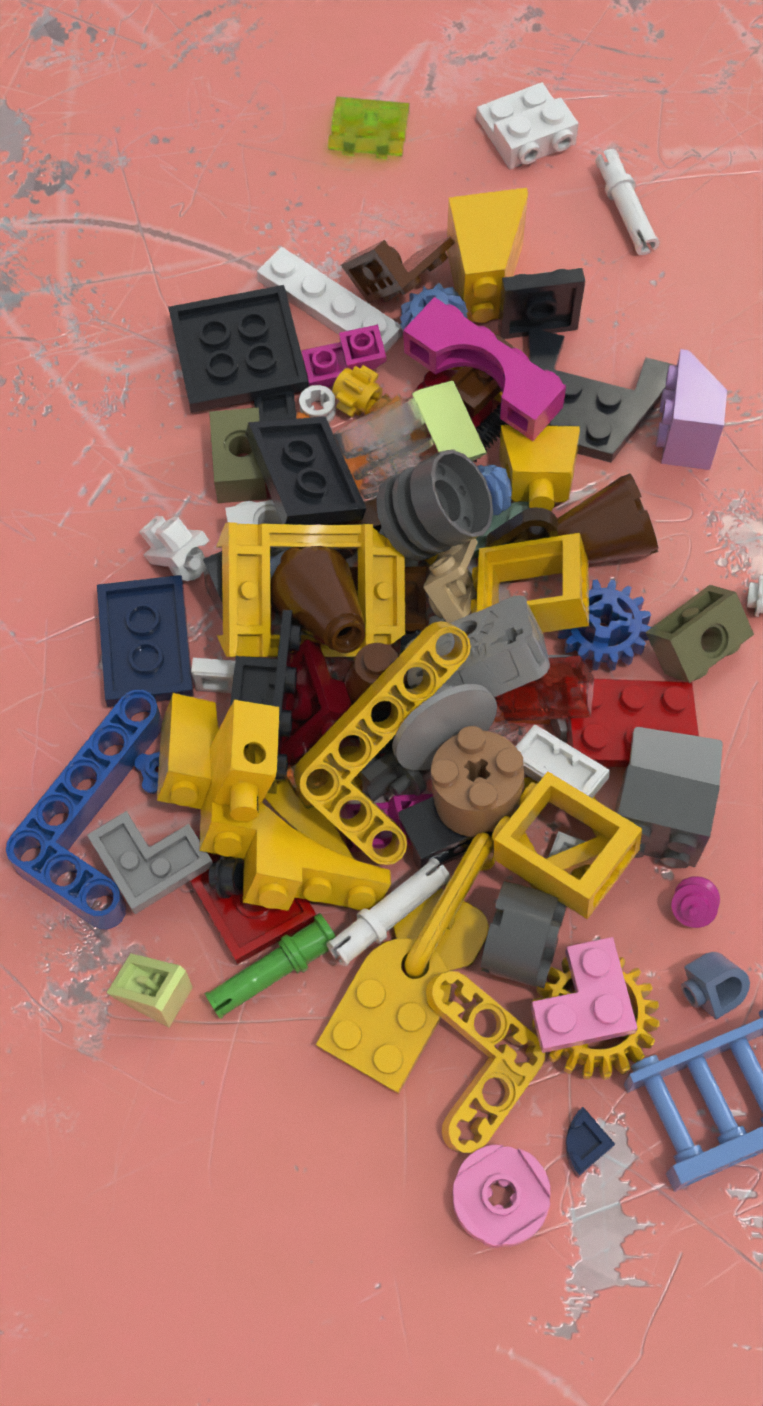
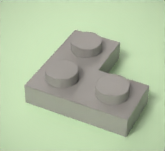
(143, 871)

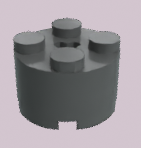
(523, 935)

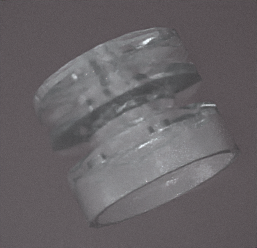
(384, 442)

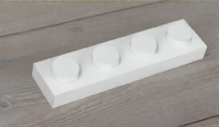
(325, 298)

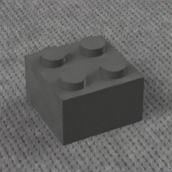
(671, 811)

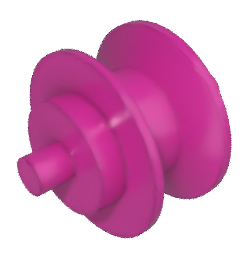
(695, 902)

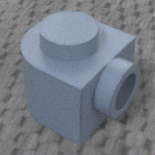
(715, 984)

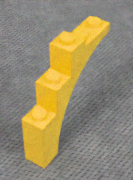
(276, 857)

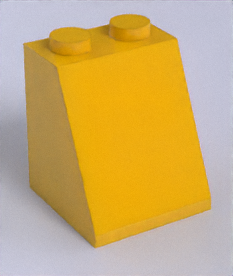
(486, 246)

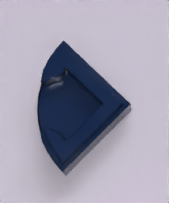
(585, 1142)

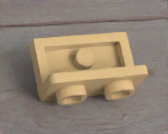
(451, 583)

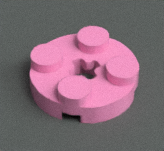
(529, 1202)

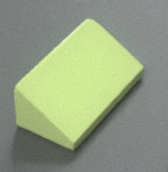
(449, 420)

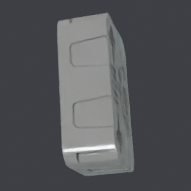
(503, 652)

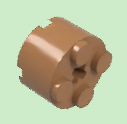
(476, 780)

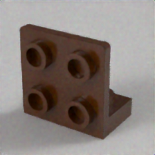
(380, 270)

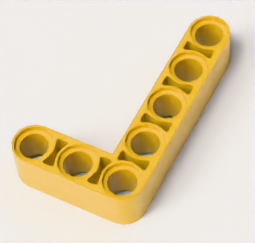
(373, 737)

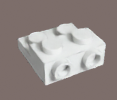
(528, 125)

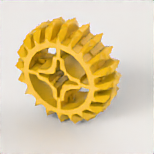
(618, 1054)

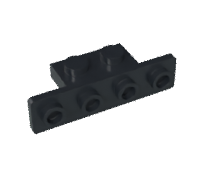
(269, 682)

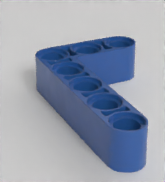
(82, 807)

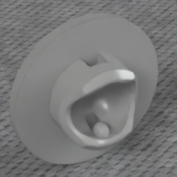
(441, 719)

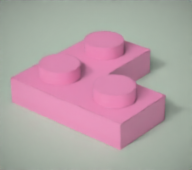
(598, 1007)

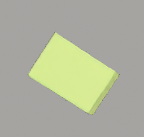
(152, 987)

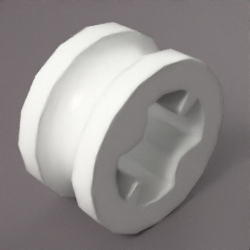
(314, 394)

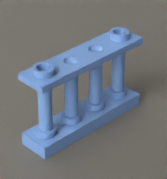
(734, 1141)

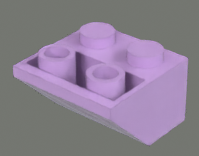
(691, 414)

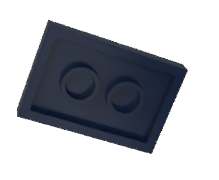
(144, 638)

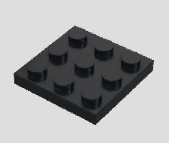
(238, 348)

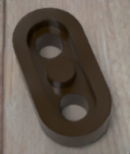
(525, 526)

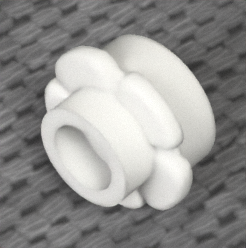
(755, 596)

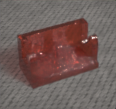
(559, 694)

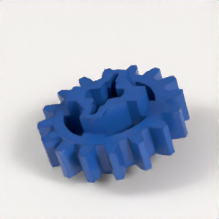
(624, 622)

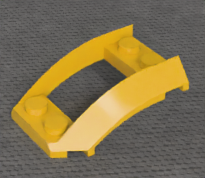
(248, 583)

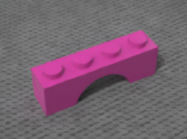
(446, 339)

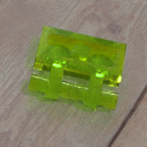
(369, 127)

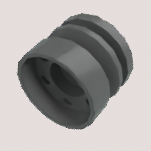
(434, 505)

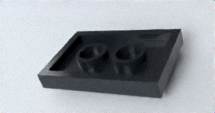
(305, 471)

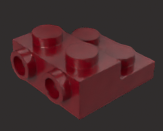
(316, 703)

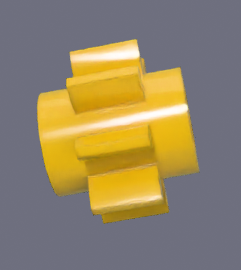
(356, 390)

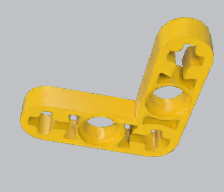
(499, 1064)

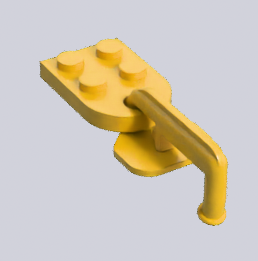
(386, 1014)

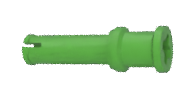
(292, 955)

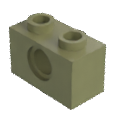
(234, 476)
(700, 633)

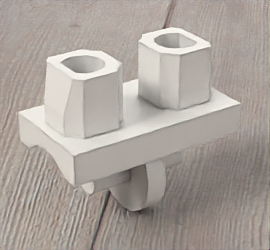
(175, 547)

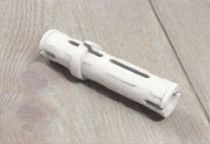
(621, 188)
(374, 923)

